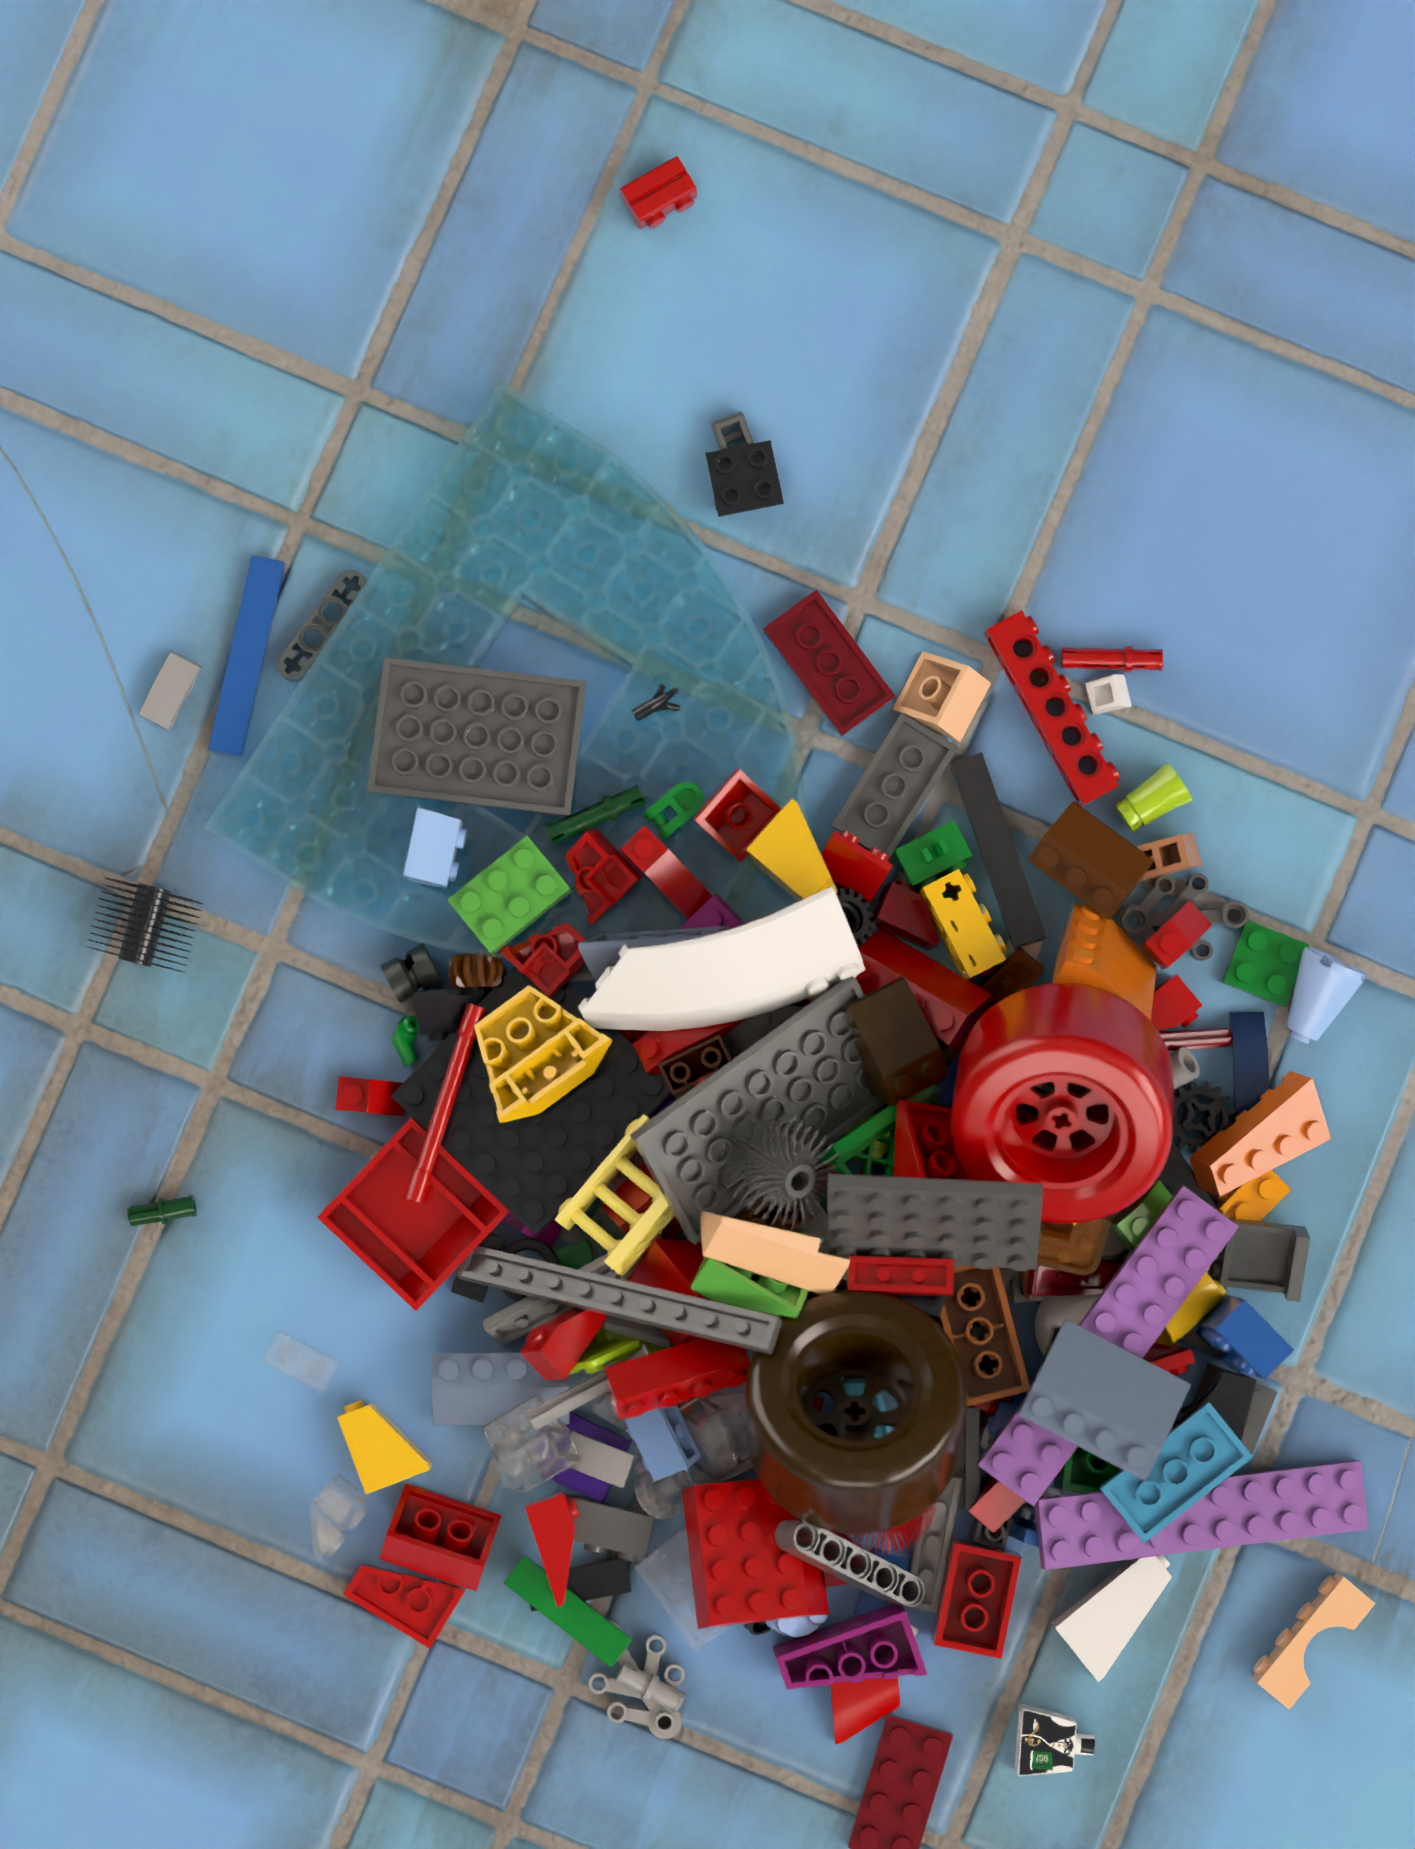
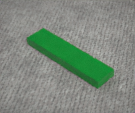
(573, 1617)

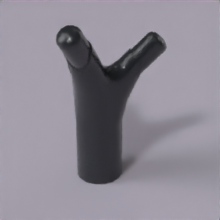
(657, 703)

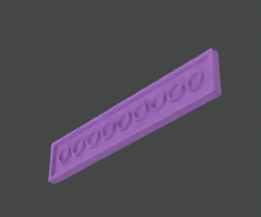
(1126, 1313)
(1235, 1513)

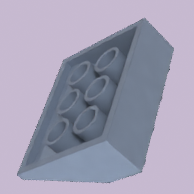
(1104, 1399)

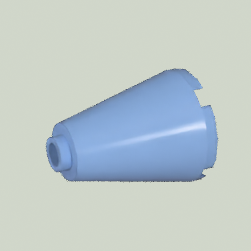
(1320, 993)

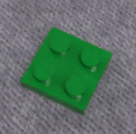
(1264, 963)

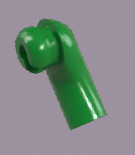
(403, 1039)

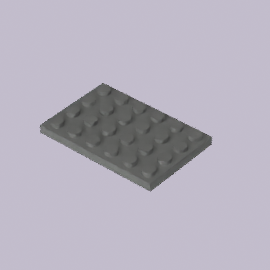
(477, 736)
(935, 1218)

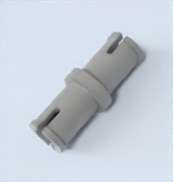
(650, 1687)

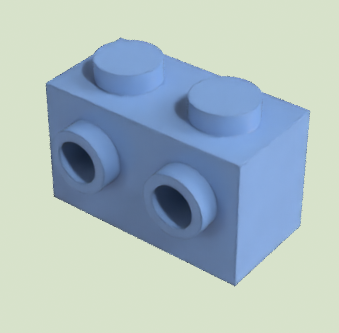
(663, 1441)

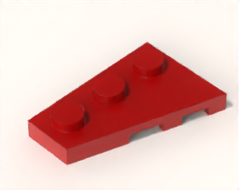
(405, 1601)

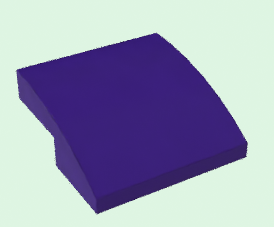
(581, 1482)

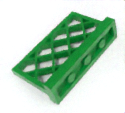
(872, 1131)

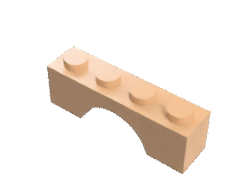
(1283, 1670)

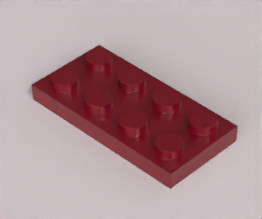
(828, 663)
(900, 1785)

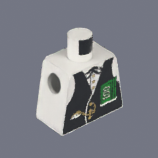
(1048, 1742)

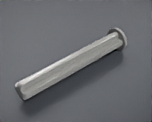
(574, 1396)

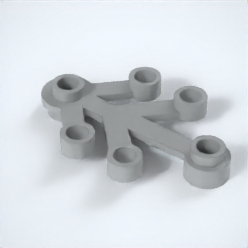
(651, 1716)

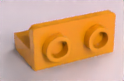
(1253, 1198)

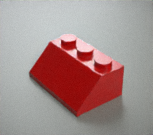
(440, 1537)

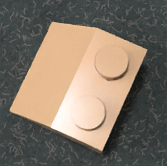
(942, 695)

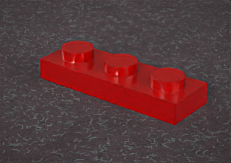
(901, 1275)

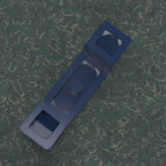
(1248, 1059)

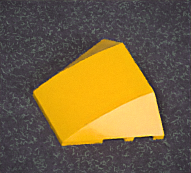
(536, 1053)

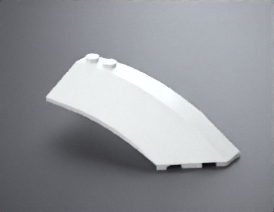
(728, 972)

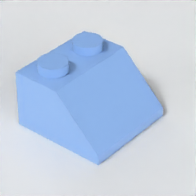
(434, 849)

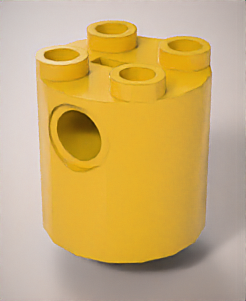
(1198, 1305)

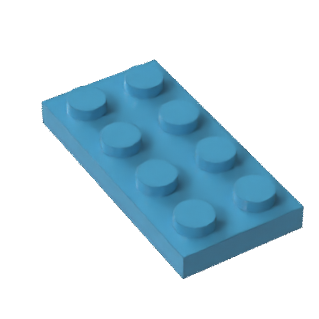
(1191, 1463)

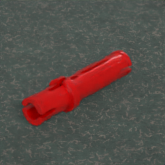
(1120, 659)

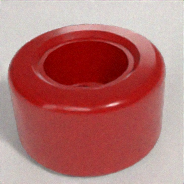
(1060, 1038)

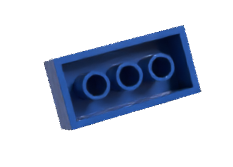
(1244, 1338)

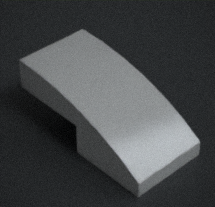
(170, 690)
(602, 1460)

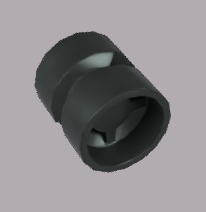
(411, 973)

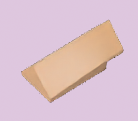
(771, 1252)

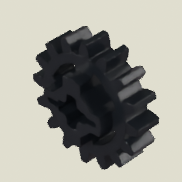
(1210, 1109)

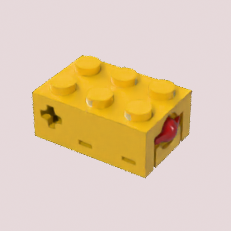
(964, 925)

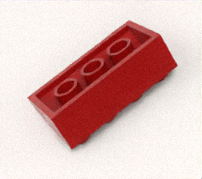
(945, 998)
(674, 1376)

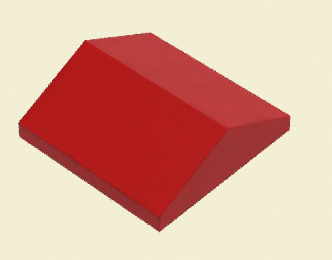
(737, 814)

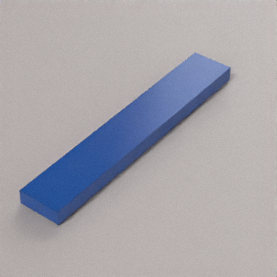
(247, 656)

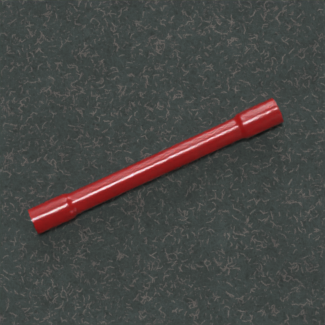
(422, 1173)

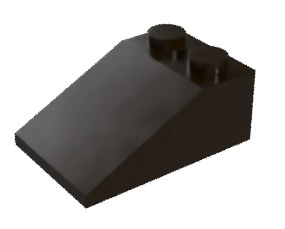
(895, 1043)

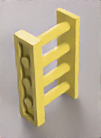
(643, 1226)

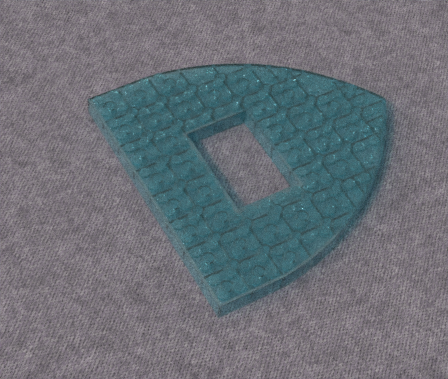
(588, 541)

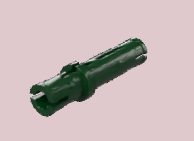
(595, 814)

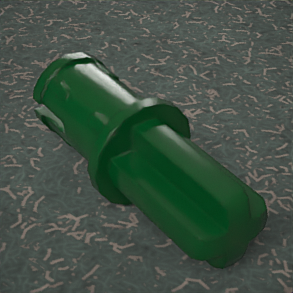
(162, 1211)

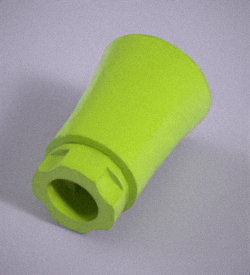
(1153, 798)

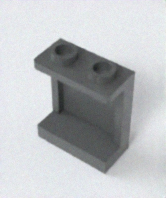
(1264, 1258)

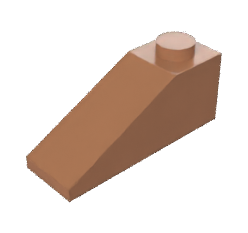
(1171, 855)

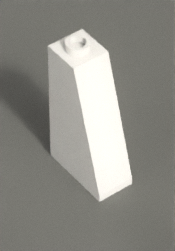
(1112, 1611)

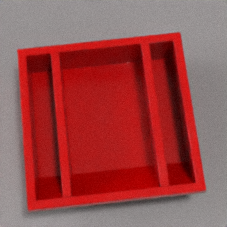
(410, 1242)
(737, 1563)

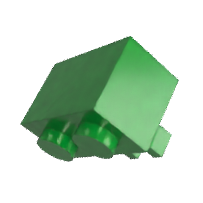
(933, 854)

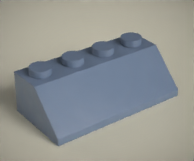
(604, 948)
(485, 1386)

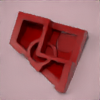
(600, 873)
(548, 957)
(861, 1704)

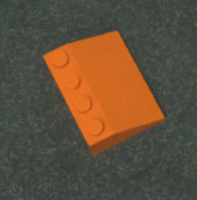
(1104, 957)

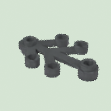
(1148, 920)

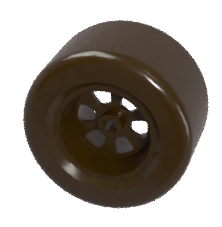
(855, 1478)

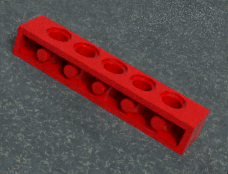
(1066, 757)

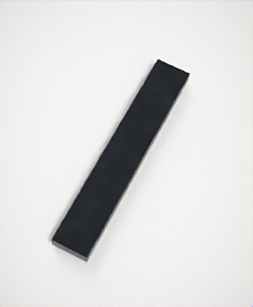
(997, 850)

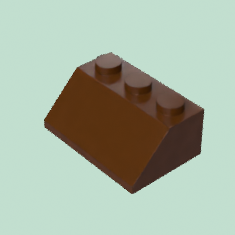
(1091, 860)

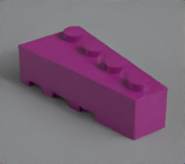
(852, 1650)

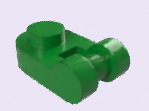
(684, 799)

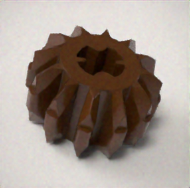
(475, 971)

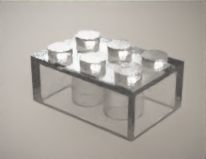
(669, 1577)

